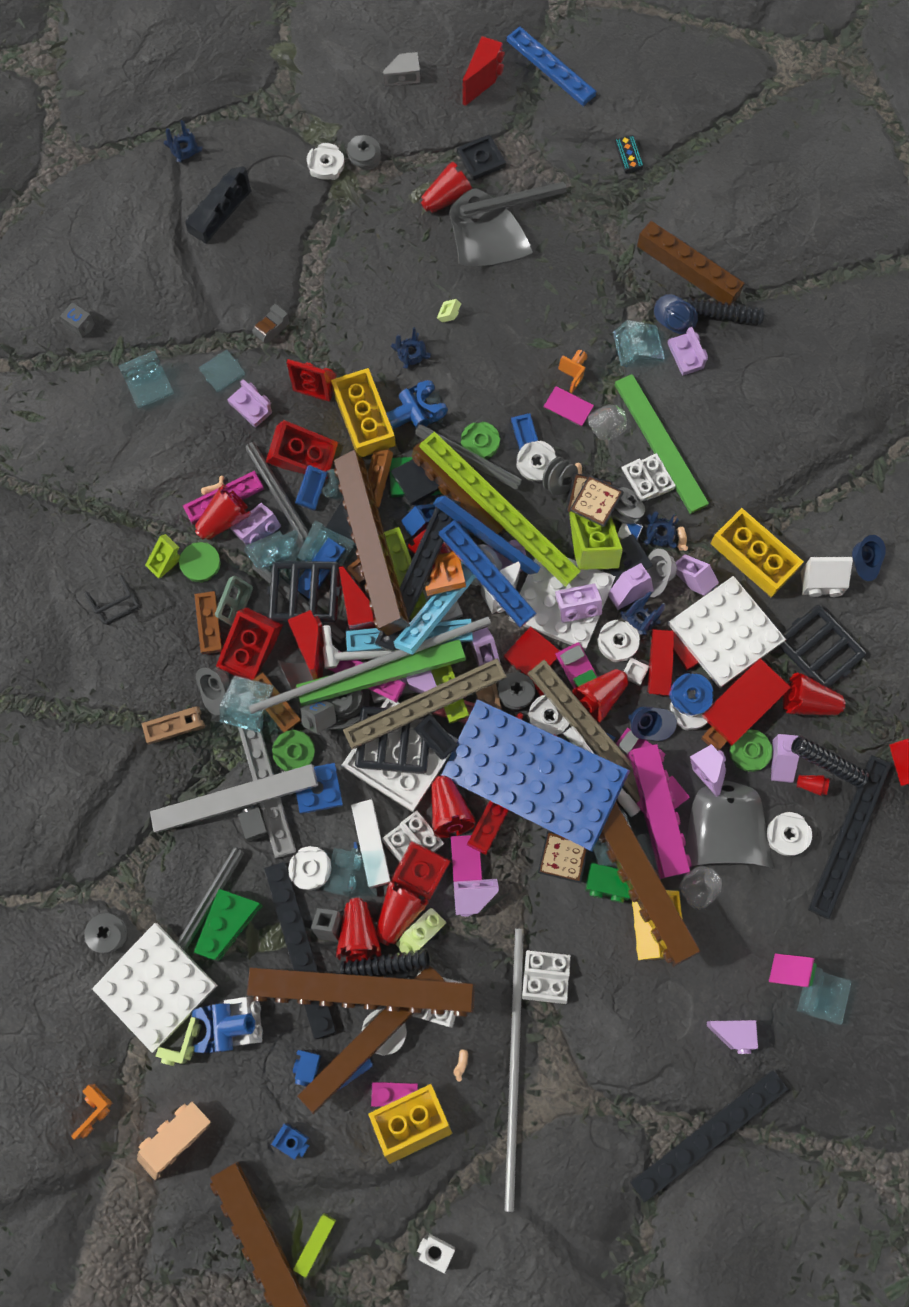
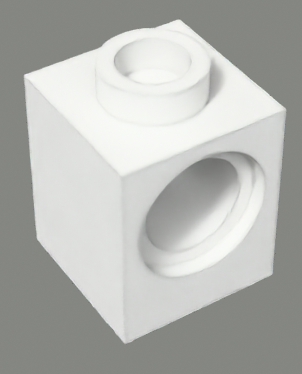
(440, 1263)

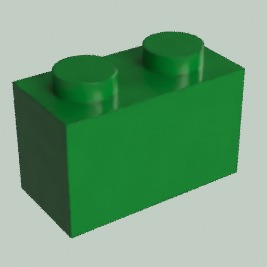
(606, 882)

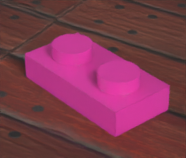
(389, 1092)

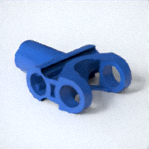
(412, 410)
(222, 1027)

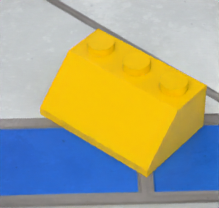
(646, 946)
(410, 1124)

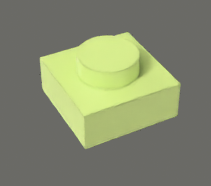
(449, 310)

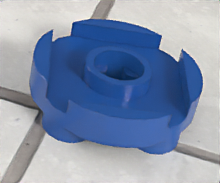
(680, 696)

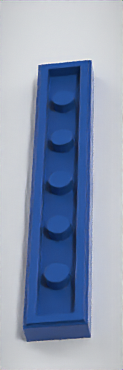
(551, 66)
(486, 534)
(487, 573)

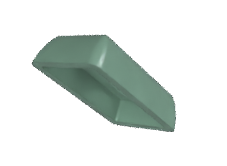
(239, 603)

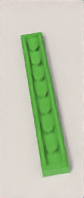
(661, 443)
(410, 665)

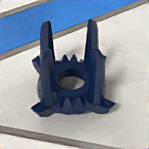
(186, 137)
(403, 353)
(654, 523)
(651, 619)

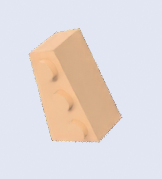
(172, 1139)

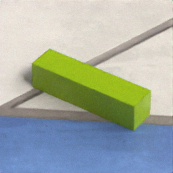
(314, 1245)

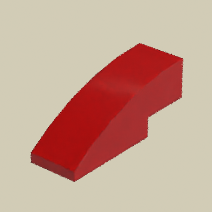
(661, 662)

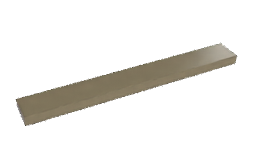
(424, 703)
(583, 721)

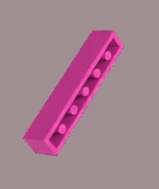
(659, 811)

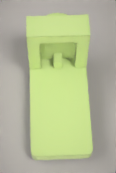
(421, 931)
(170, 1056)

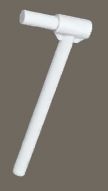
(332, 656)

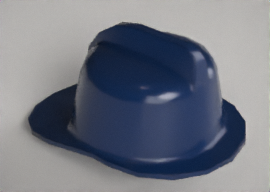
(675, 313)
(869, 557)
(652, 723)

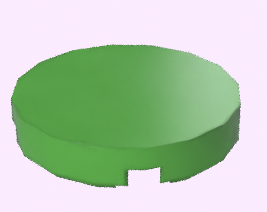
(481, 439)
(199, 562)
(293, 750)
(751, 751)

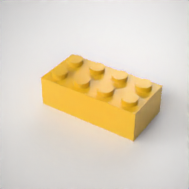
(363, 412)
(756, 552)

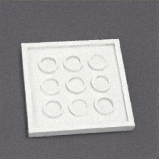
(540, 595)
(726, 631)
(400, 786)
(154, 987)

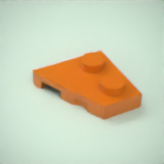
(446, 574)

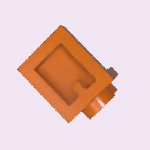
(94, 1098)

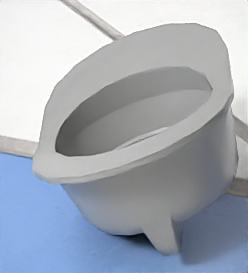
(663, 570)

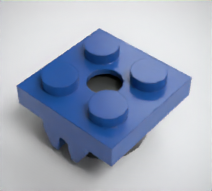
(323, 796)

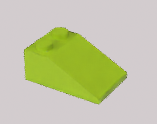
(595, 545)

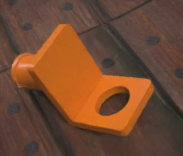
(574, 368)

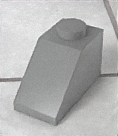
(402, 70)

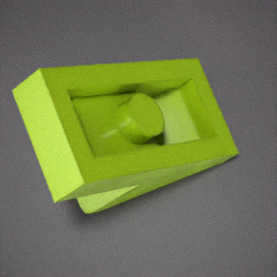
(163, 556)

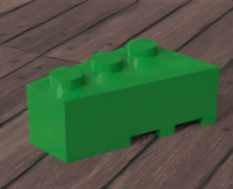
(225, 923)

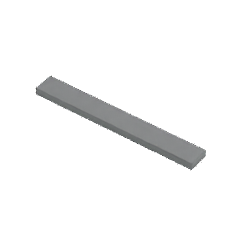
(234, 798)
(273, 809)

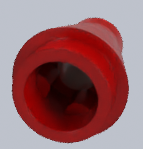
(814, 783)

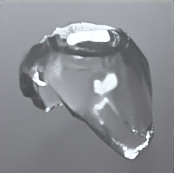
(608, 422)
(701, 887)

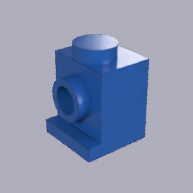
(306, 1067)
(284, 1135)

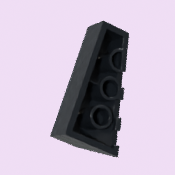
(219, 204)

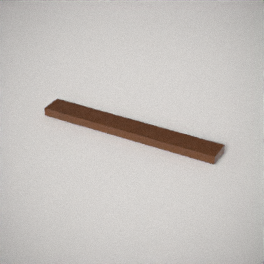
(358, 1052)

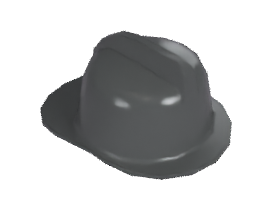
(212, 686)

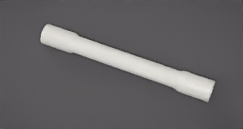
(624, 799)

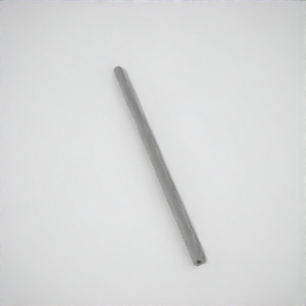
(366, 666)
(514, 1071)

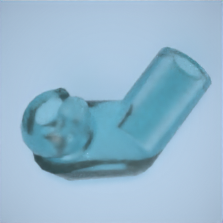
(332, 486)

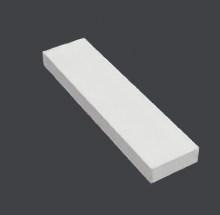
(371, 844)

